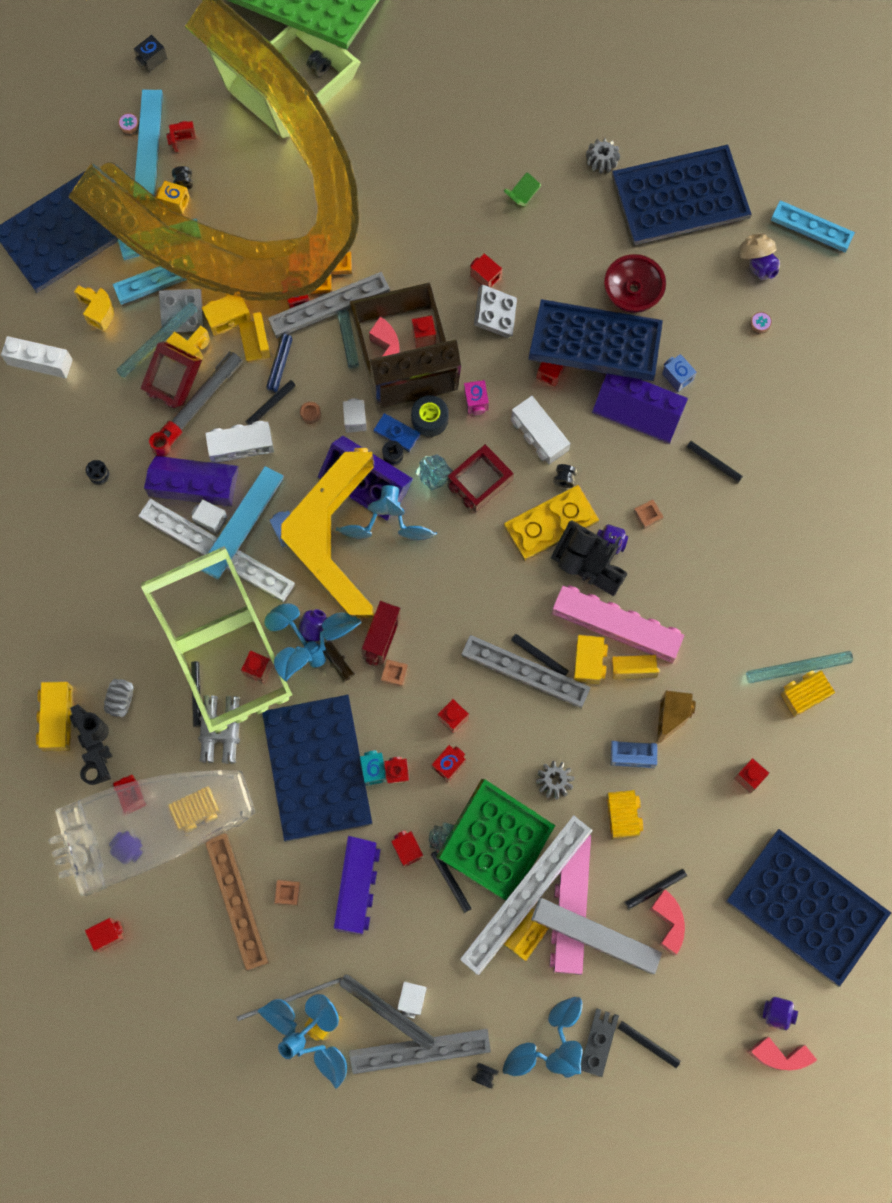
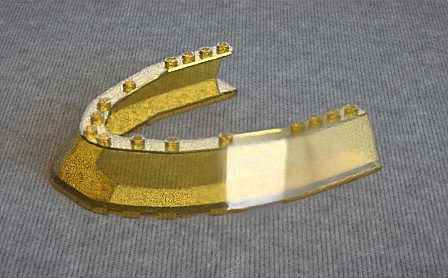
(218, 258)

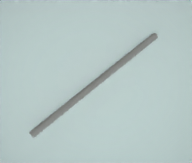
(296, 996)

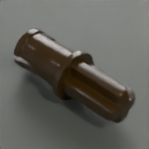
(337, 661)

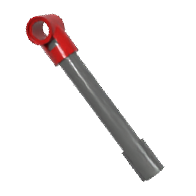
(173, 429)

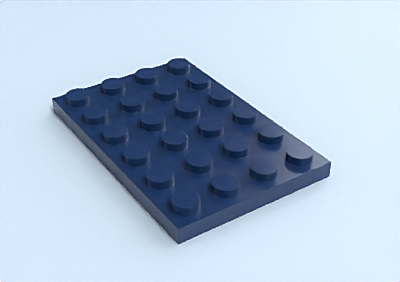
(681, 194)
(53, 237)
(596, 340)
(316, 768)
(808, 907)

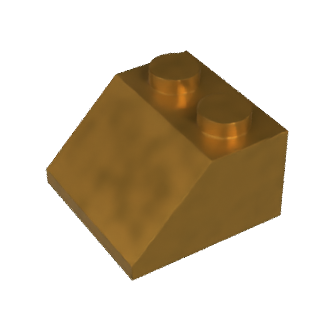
(674, 713)

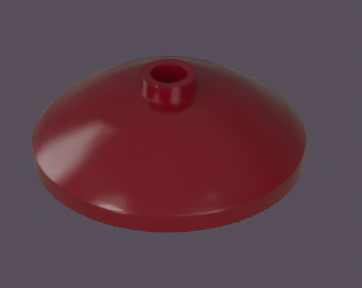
(638, 273)

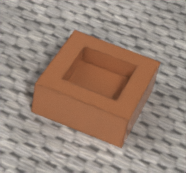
(648, 514)
(394, 673)
(287, 892)

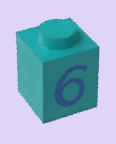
(373, 768)

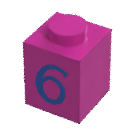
(476, 397)

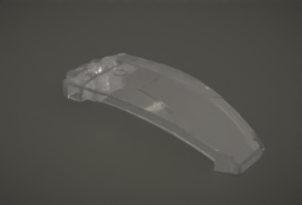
(147, 824)

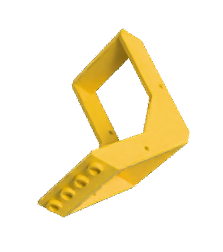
(309, 528)

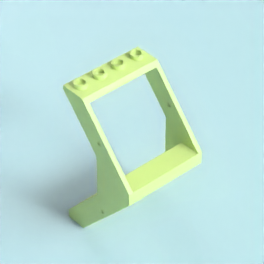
(255, 101)
(211, 631)

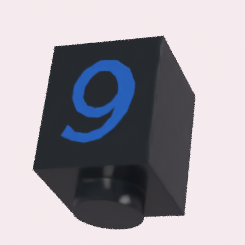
(150, 53)

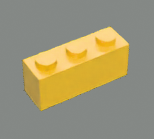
(54, 717)

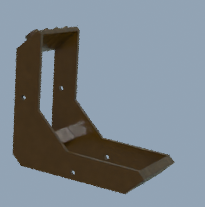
(413, 372)

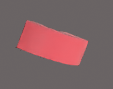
(385, 337)
(670, 911)
(769, 1055)

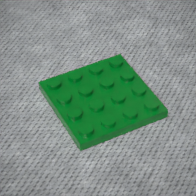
(495, 840)

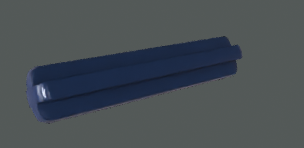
(279, 363)

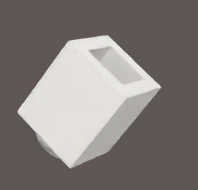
(354, 415)
(209, 516)
(411, 999)

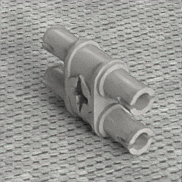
(228, 737)

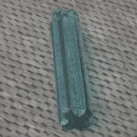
(348, 339)

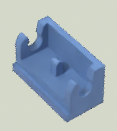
(633, 754)

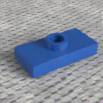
(396, 431)

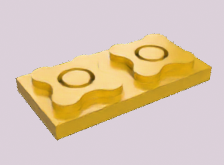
(544, 524)

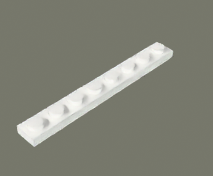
(203, 541)
(526, 895)

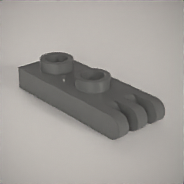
(598, 1043)

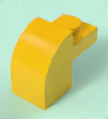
(99, 309)
(194, 344)

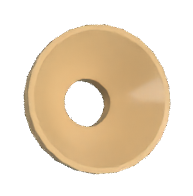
(756, 246)

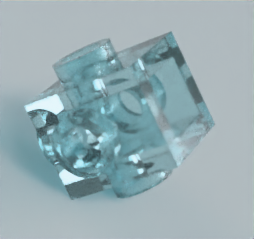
(433, 471)
(439, 835)

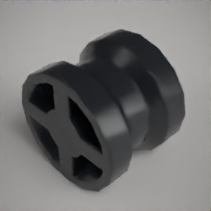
(318, 63)
(182, 176)
(395, 457)
(95, 468)
(565, 476)
(485, 1075)

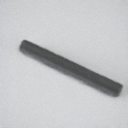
(387, 1012)

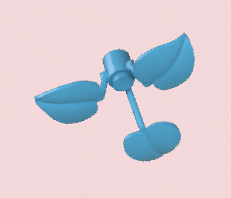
(390, 506)
(290, 659)
(322, 1011)
(565, 1059)

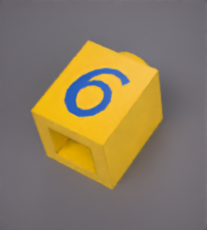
(173, 196)

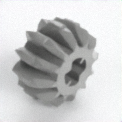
(602, 155)
(118, 697)
(547, 781)

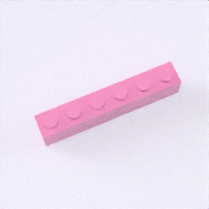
(618, 624)
(572, 896)

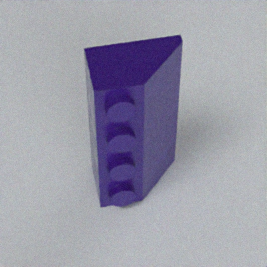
(640, 406)
(191, 480)
(371, 486)
(355, 886)

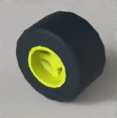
(429, 408)

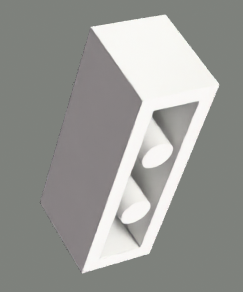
(36, 357)
(539, 430)
(239, 442)

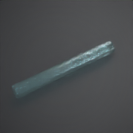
(164, 333)
(799, 666)

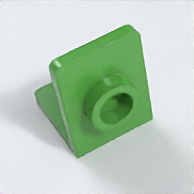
(524, 189)

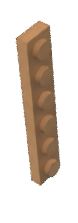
(236, 902)

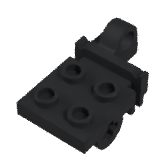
(586, 555)
(92, 733)

